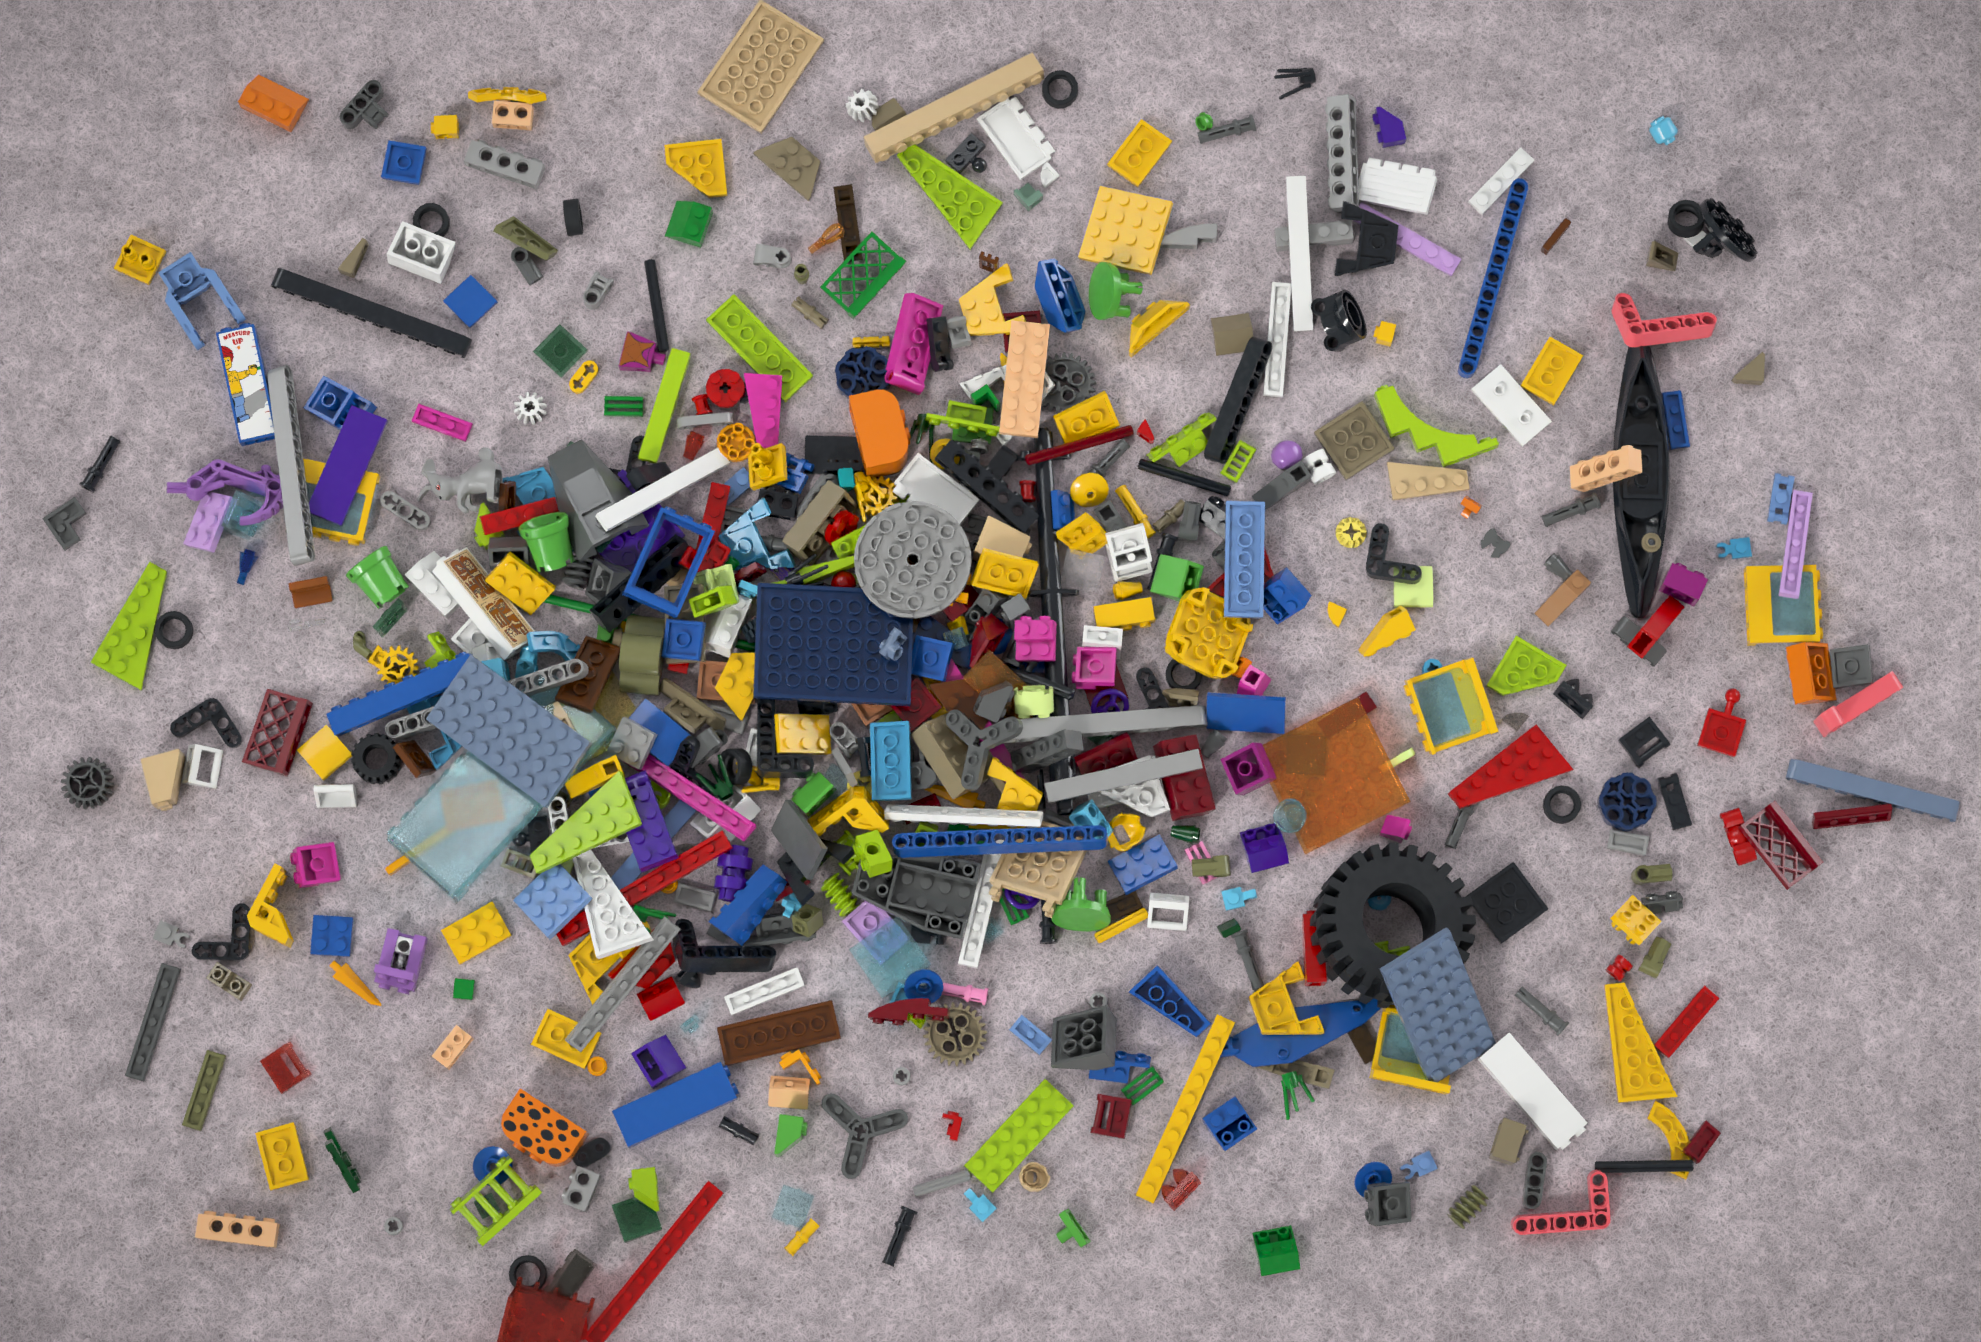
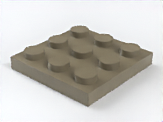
(1354, 440)

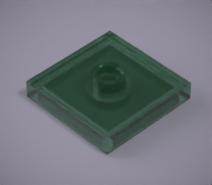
(560, 351)
(390, 617)
(635, 1219)

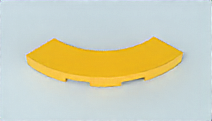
(507, 93)
(1673, 1130)

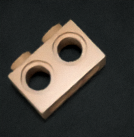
(511, 120)
(452, 1047)

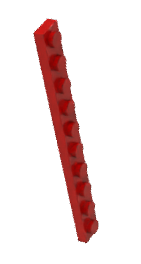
(714, 517)
(655, 881)
(654, 1263)

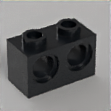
(776, 508)

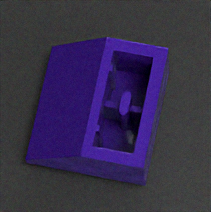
(1264, 847)
(658, 1061)

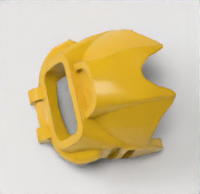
(1133, 828)

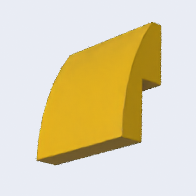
(1083, 534)
(324, 752)

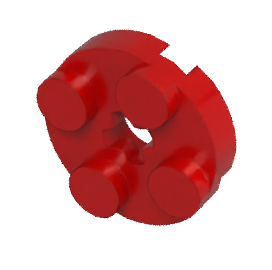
(733, 395)
(844, 524)

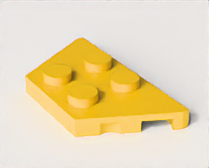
(737, 683)

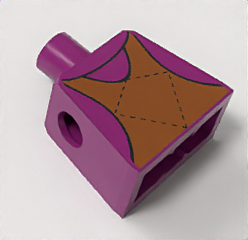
(639, 354)

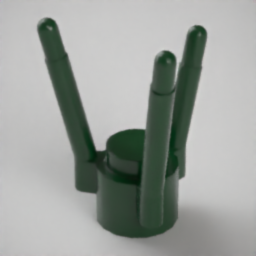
(922, 426)
(723, 789)

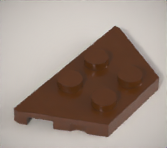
(959, 696)

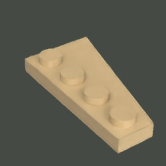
(1419, 480)

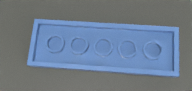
(1244, 559)

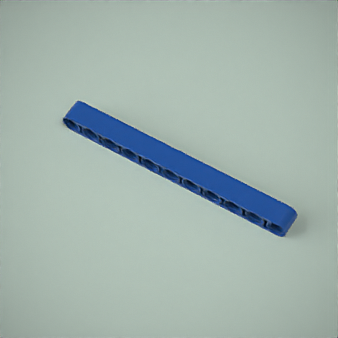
(1493, 269)
(1009, 845)

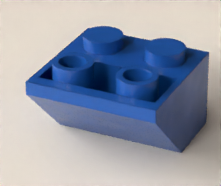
(1284, 596)
(1229, 1124)

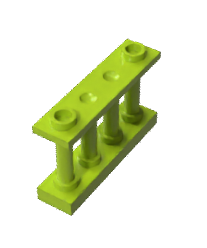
(514, 1206)

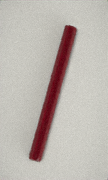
(1079, 445)

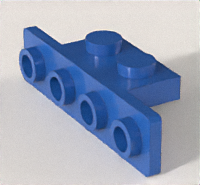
(1120, 1071)

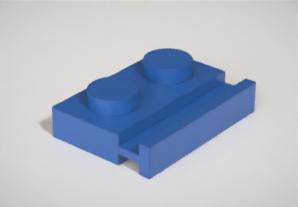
(1062, 509)

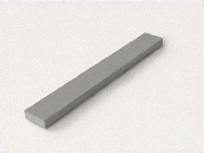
(1123, 776)
(622, 985)

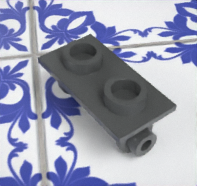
(1669, 901)

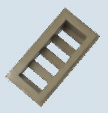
(352, 262)
(533, 875)

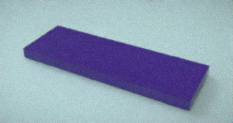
(346, 465)

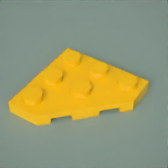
(700, 165)

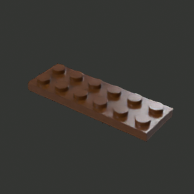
(778, 1033)

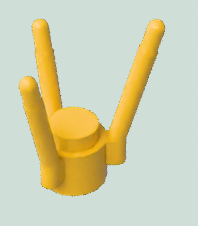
(861, 485)
(768, 784)

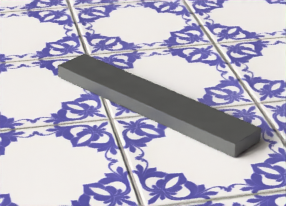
(152, 1022)

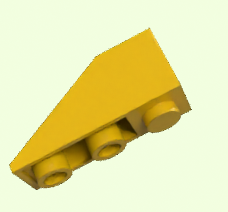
(1391, 627)
(593, 777)

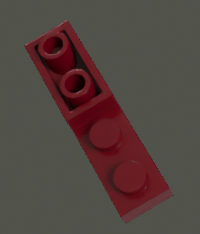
(900, 1012)

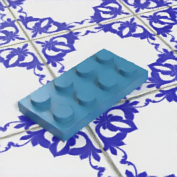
(890, 761)

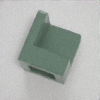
(1028, 196)

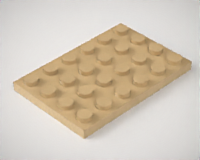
(760, 66)

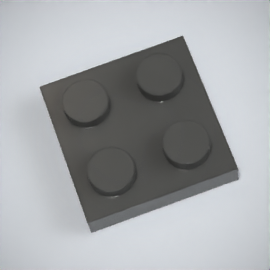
(1851, 666)

